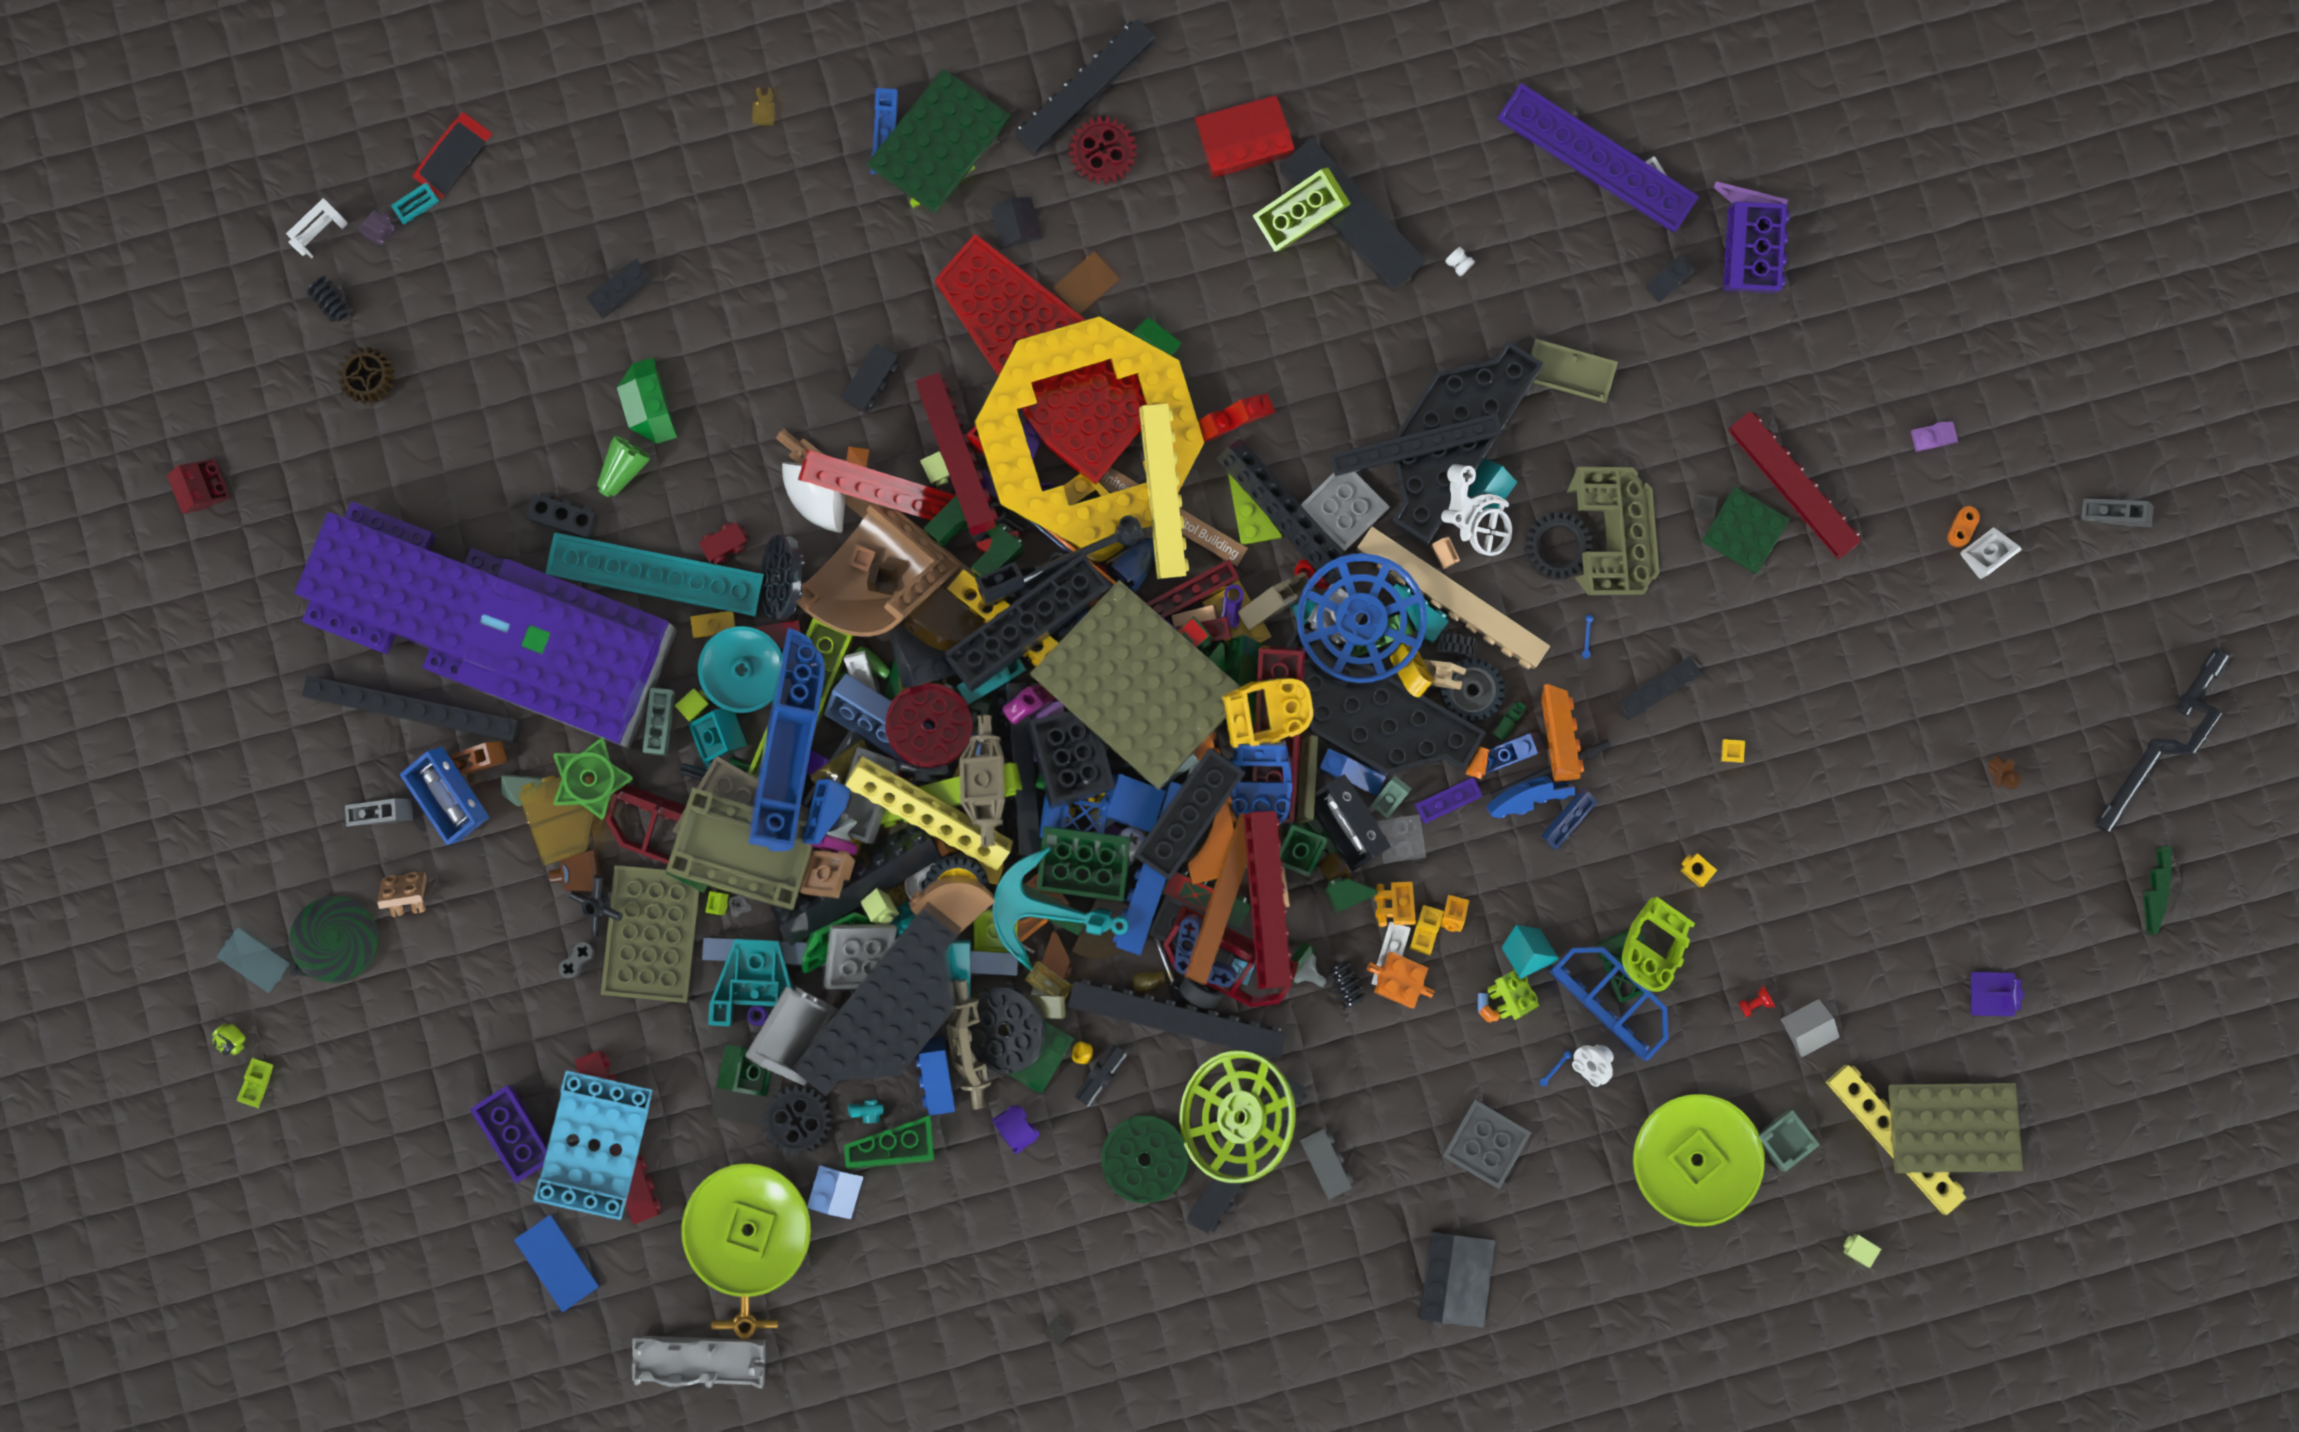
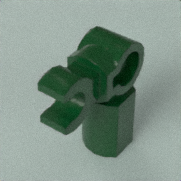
(1507, 723)

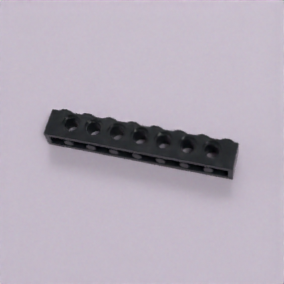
(1281, 508)

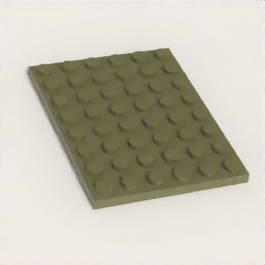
(1137, 684)

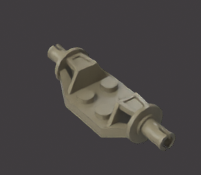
(983, 781)
(959, 1036)

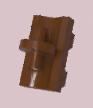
(2004, 773)

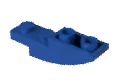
(1520, 797)

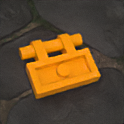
(1402, 904)

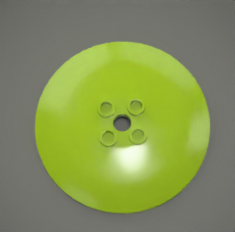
(1729, 1168)
(716, 1236)

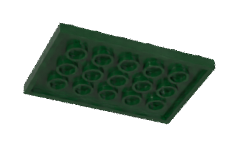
(938, 141)

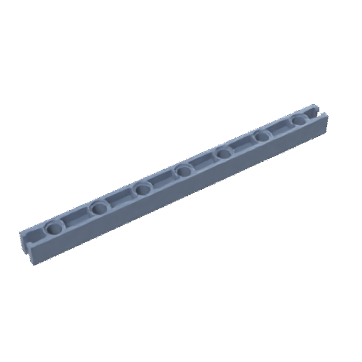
(980, 962)

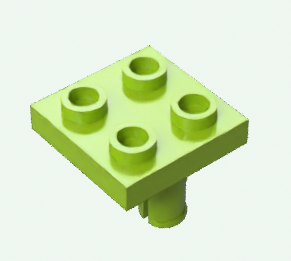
(1516, 993)

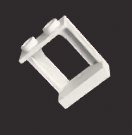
(302, 240)

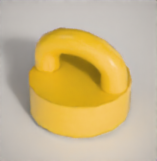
(1082, 1053)

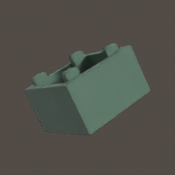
(1787, 1140)

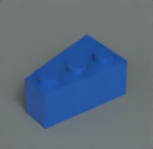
(935, 1077)

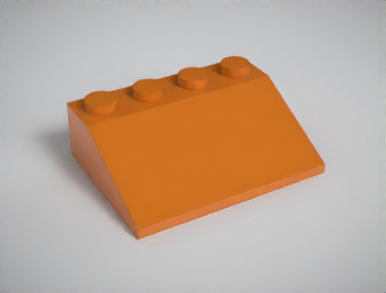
(1560, 734)

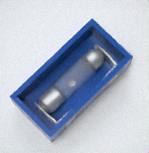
(444, 795)

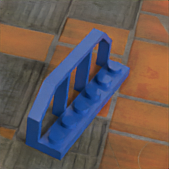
(1608, 1018)

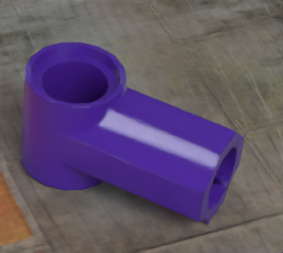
(1231, 607)

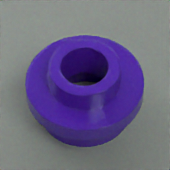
(750, 1015)

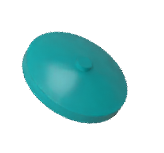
(739, 669)

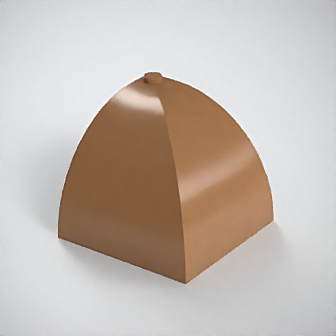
(840, 592)

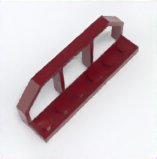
(647, 802)
(1240, 946)

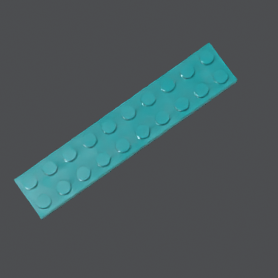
(655, 574)

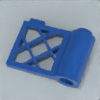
(1058, 817)

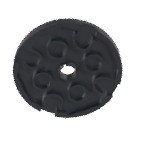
(782, 577)
(1026, 1028)

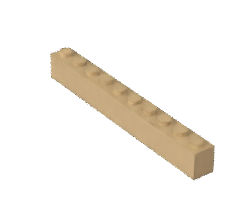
(1458, 601)

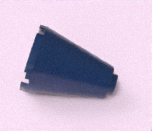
(1132, 564)

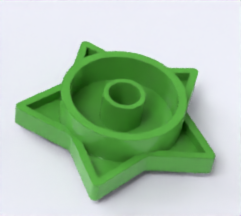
(594, 763)

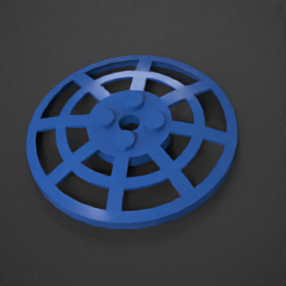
(1368, 605)

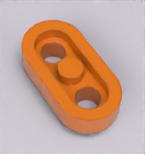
(1963, 525)

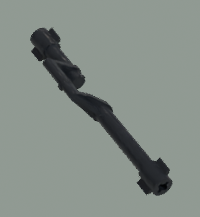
(2193, 699)

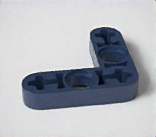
(1185, 953)

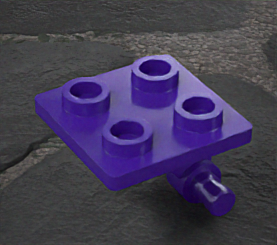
(1995, 994)

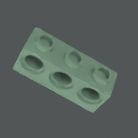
(659, 721)

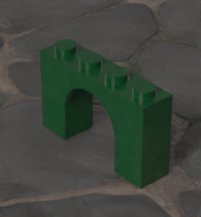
(1003, 548)

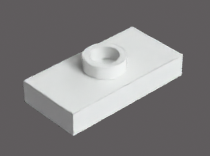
(860, 669)

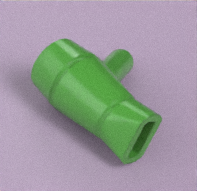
(877, 665)

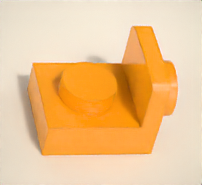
(1454, 913)

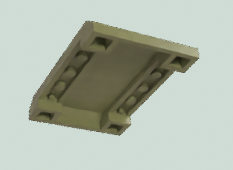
(716, 852)

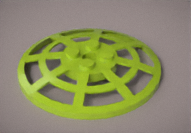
(1228, 1116)

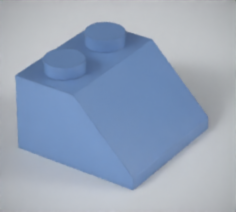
(835, 1192)

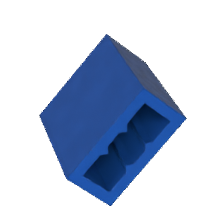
(1132, 803)

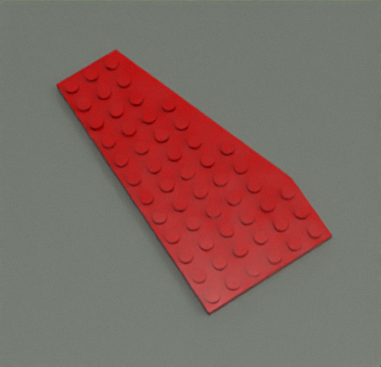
(1079, 413)

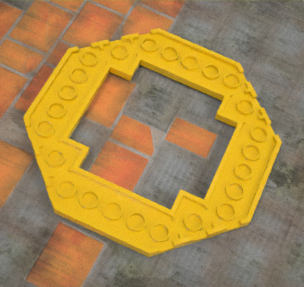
(1056, 354)

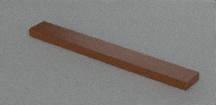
(1219, 906)

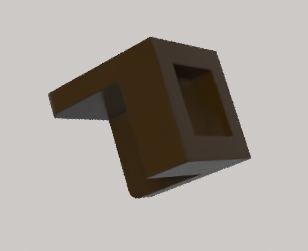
(882, 578)
(1332, 867)

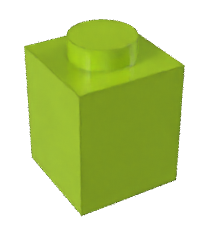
(693, 705)

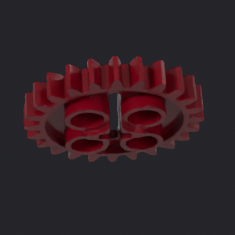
(1110, 167)

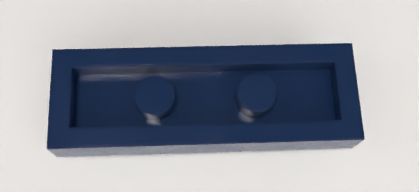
(1569, 819)

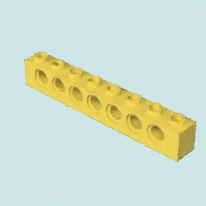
(924, 803)
(1840, 1084)

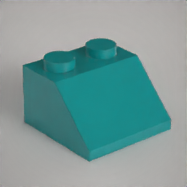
(717, 734)

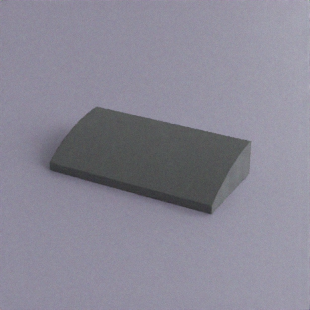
(860, 808)

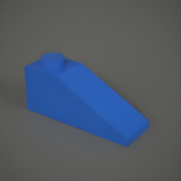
(1359, 775)
(826, 807)

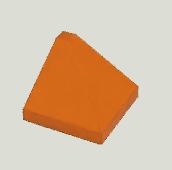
(858, 456)

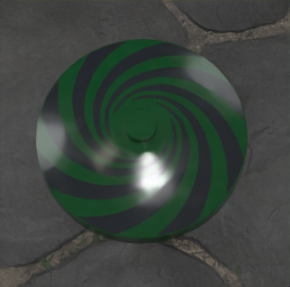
(334, 939)

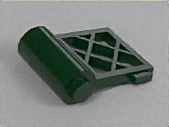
(1615, 947)

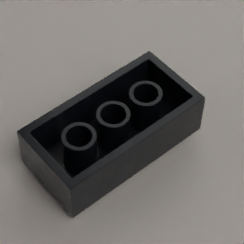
(1166, 919)

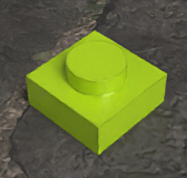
(717, 903)

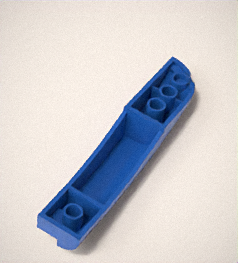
(787, 744)

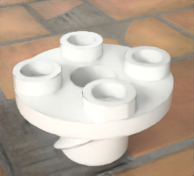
(1594, 1063)

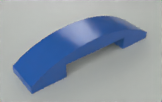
(884, 116)

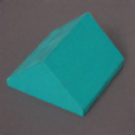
(1493, 480)
(1528, 950)

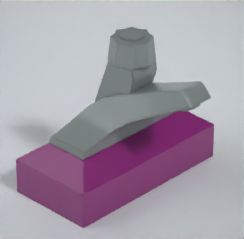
(837, 837)

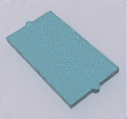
(253, 960)

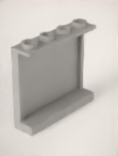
(789, 1032)

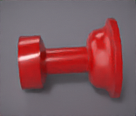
(1763, 998)

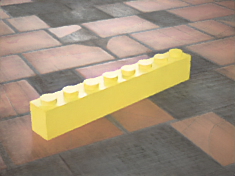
(1162, 491)

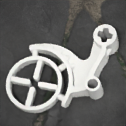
(1468, 512)

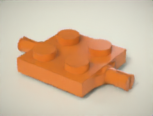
(1401, 980)

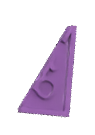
(1738, 194)

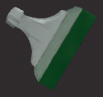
(1307, 965)

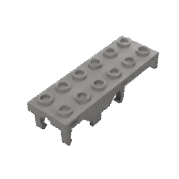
(698, 1360)

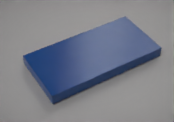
(556, 1263)

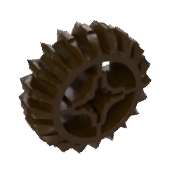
(361, 359)

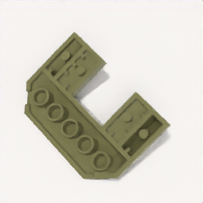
(1629, 526)

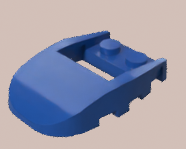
(1263, 796)

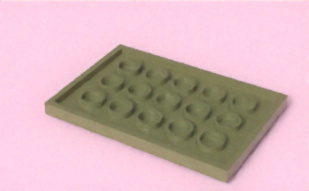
(654, 942)
(1955, 1128)

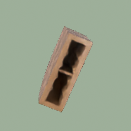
(956, 897)

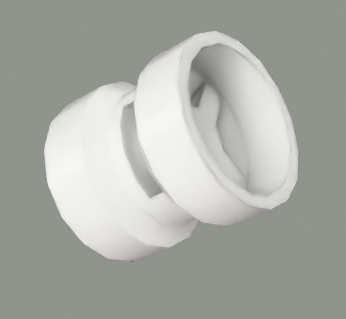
(1460, 261)

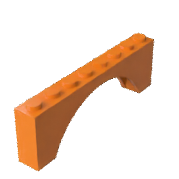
(1209, 858)

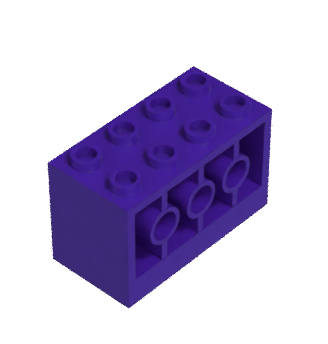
(1741, 249)

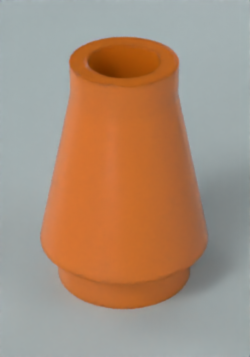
(1478, 763)

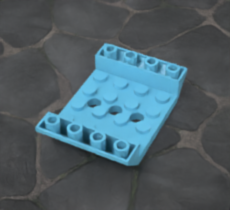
(586, 1178)

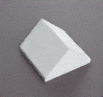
(1989, 552)

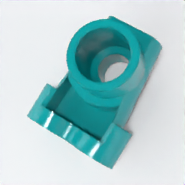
(869, 1110)

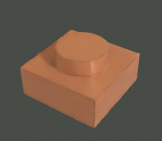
(862, 558)

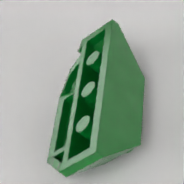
(646, 402)
(817, 945)

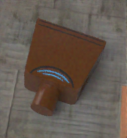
(577, 872)

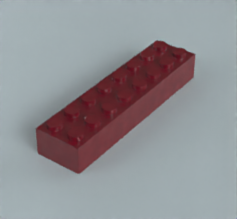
(1276, 664)

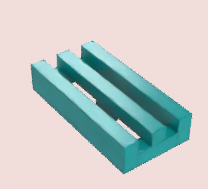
(425, 187)

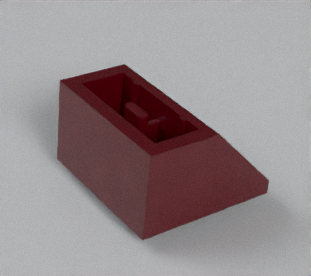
(198, 485)

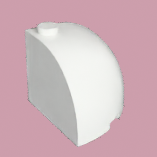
(815, 503)

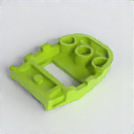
(1644, 964)

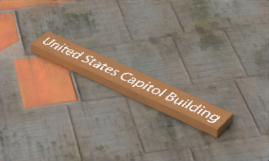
(1193, 527)

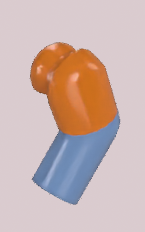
(1484, 1009)

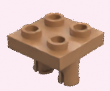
(402, 891)

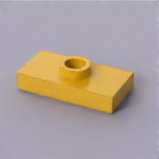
(710, 624)

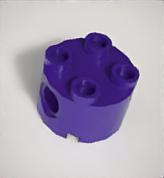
(1015, 1129)

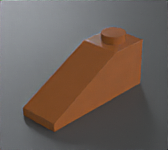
(479, 757)

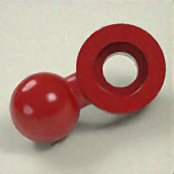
(1304, 565)

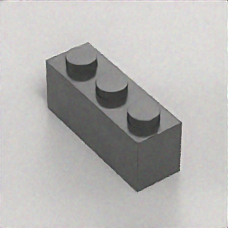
(1326, 1163)

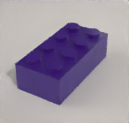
(512, 1133)

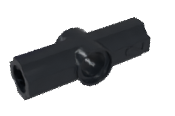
(1101, 1075)

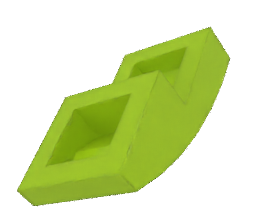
(255, 1083)

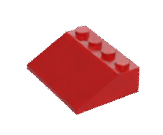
(1244, 136)

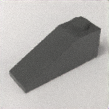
(2118, 512)
(379, 812)

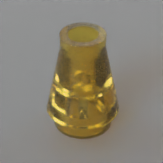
(1147, 980)

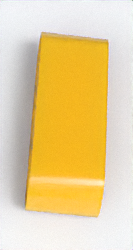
(1415, 674)

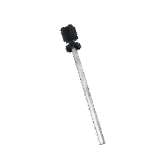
(1175, 993)

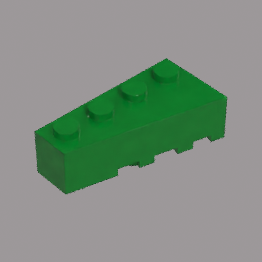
(894, 1146)

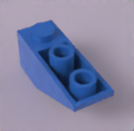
(1514, 751)

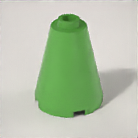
(620, 466)

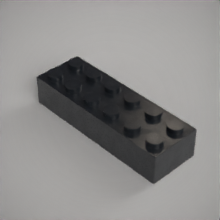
(1189, 813)

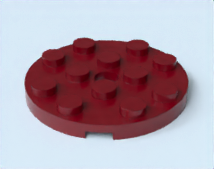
(932, 746)

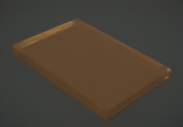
(1086, 283)

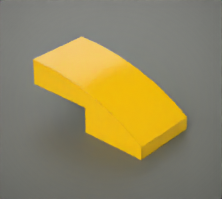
(1426, 930)

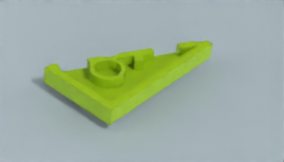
(1251, 521)

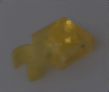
(763, 110)

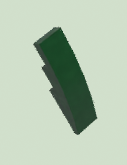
(2156, 899)

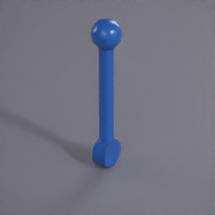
(1586, 654)
(1544, 1081)

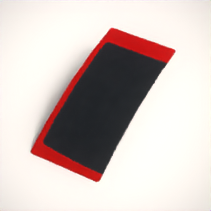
(451, 154)

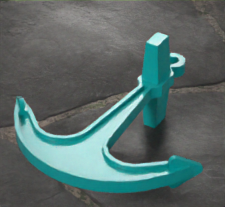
(1013, 903)

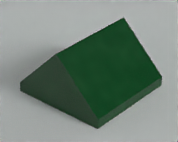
(1301, 848)

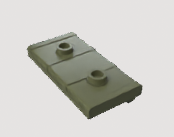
(1574, 371)

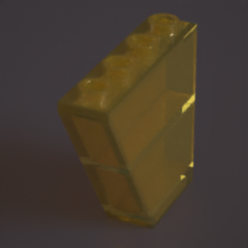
(555, 829)

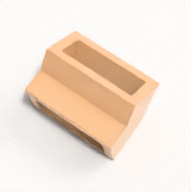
(1445, 552)

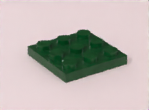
(1745, 530)

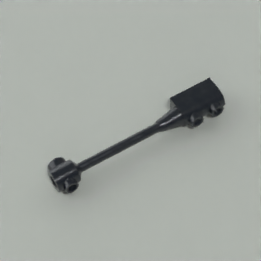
(1011, 580)

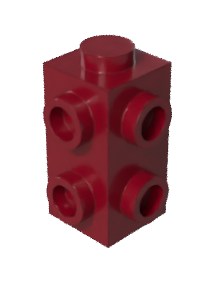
(721, 544)

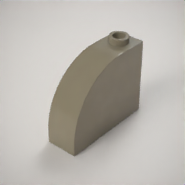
(1274, 601)

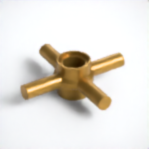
(744, 1315)

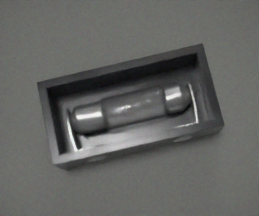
(1349, 823)

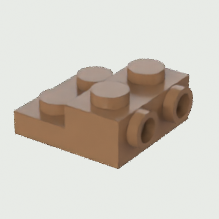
(826, 873)

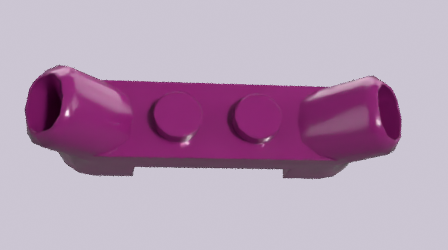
(1027, 702)

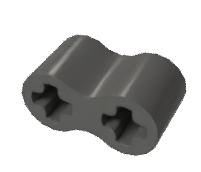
(577, 960)

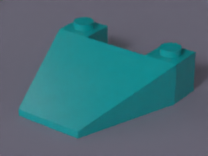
(751, 976)

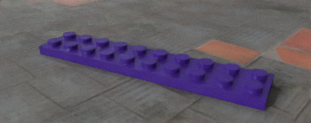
(1598, 158)

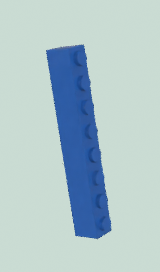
(1143, 897)

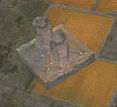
(1404, 837)

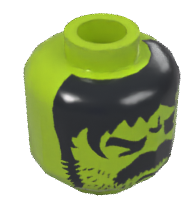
(228, 1039)

